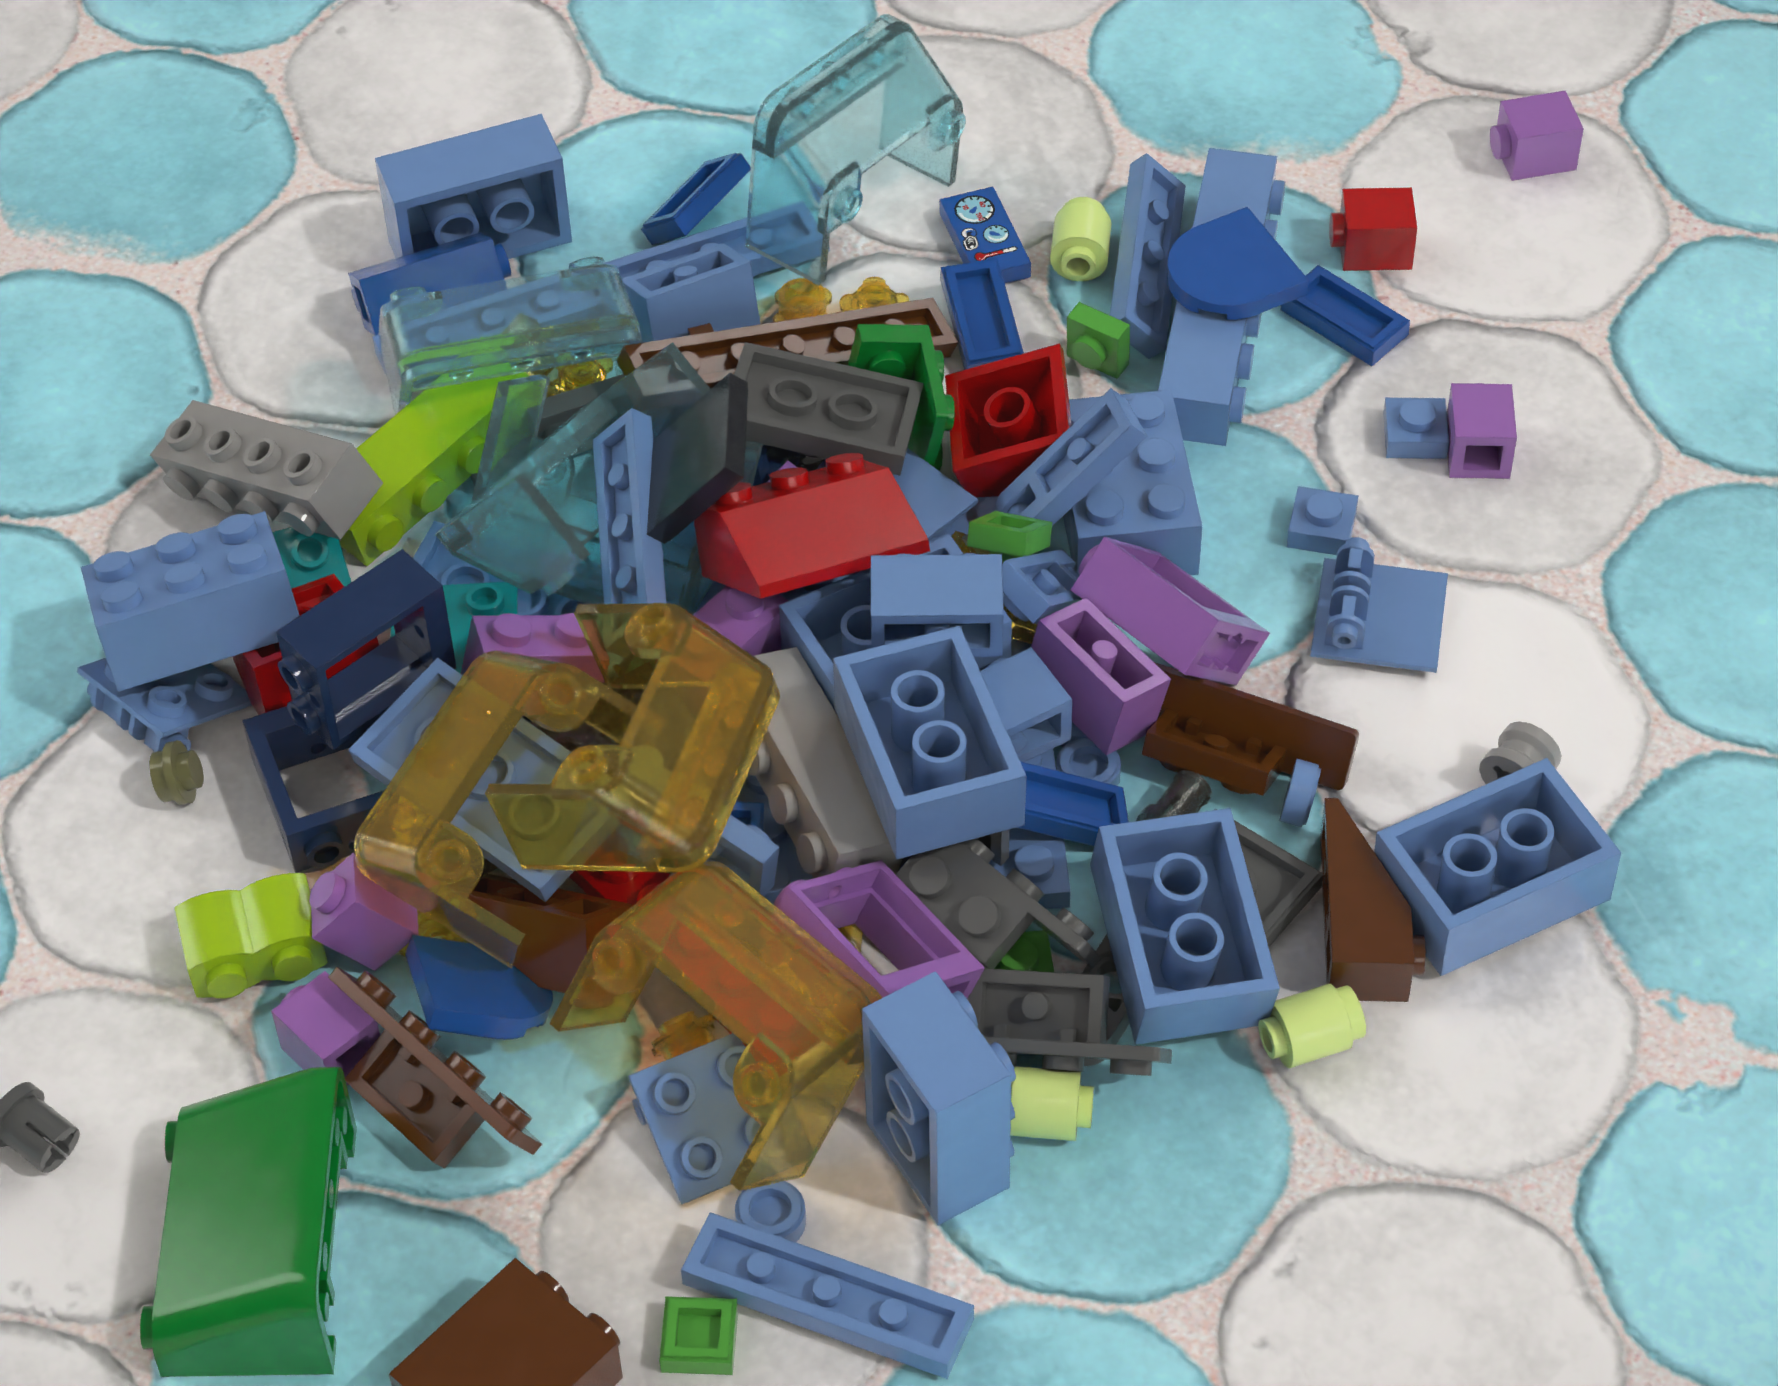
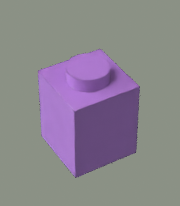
(1537, 135)
(1481, 430)
(360, 916)
(323, 1026)

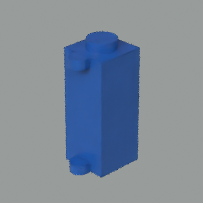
(438, 268)

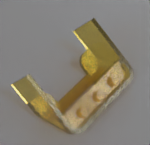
(679, 765)
(409, 831)
(759, 980)

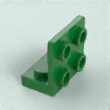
(910, 355)

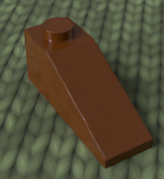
(1364, 916)
(554, 930)

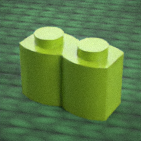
(249, 936)

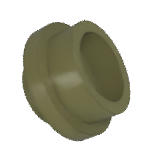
(176, 773)

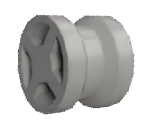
(1517, 748)

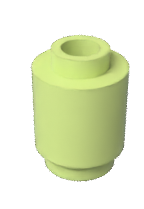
(1081, 239)
(1312, 1025)
(1050, 1103)

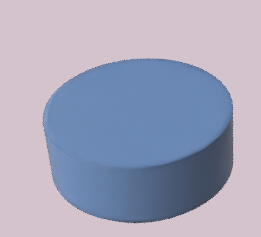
(1086, 760)
(1300, 793)
(773, 1209)

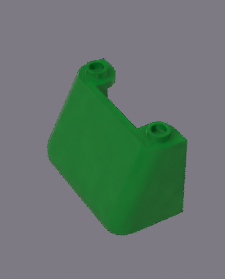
(252, 1230)

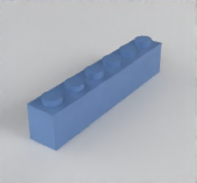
(1206, 349)

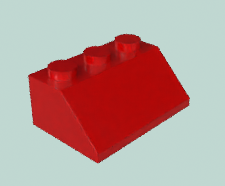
(806, 527)

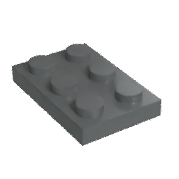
(827, 407)

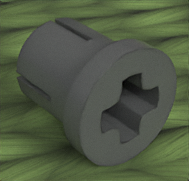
(27, 1120)

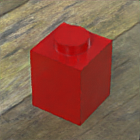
(1375, 229)

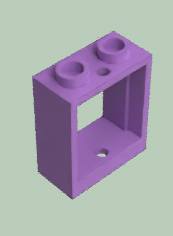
(1169, 611)
(889, 917)

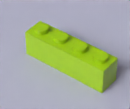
(421, 461)

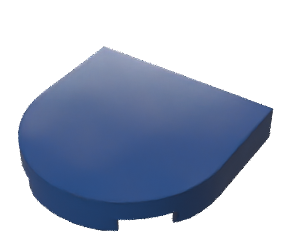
(1232, 268)
(472, 991)

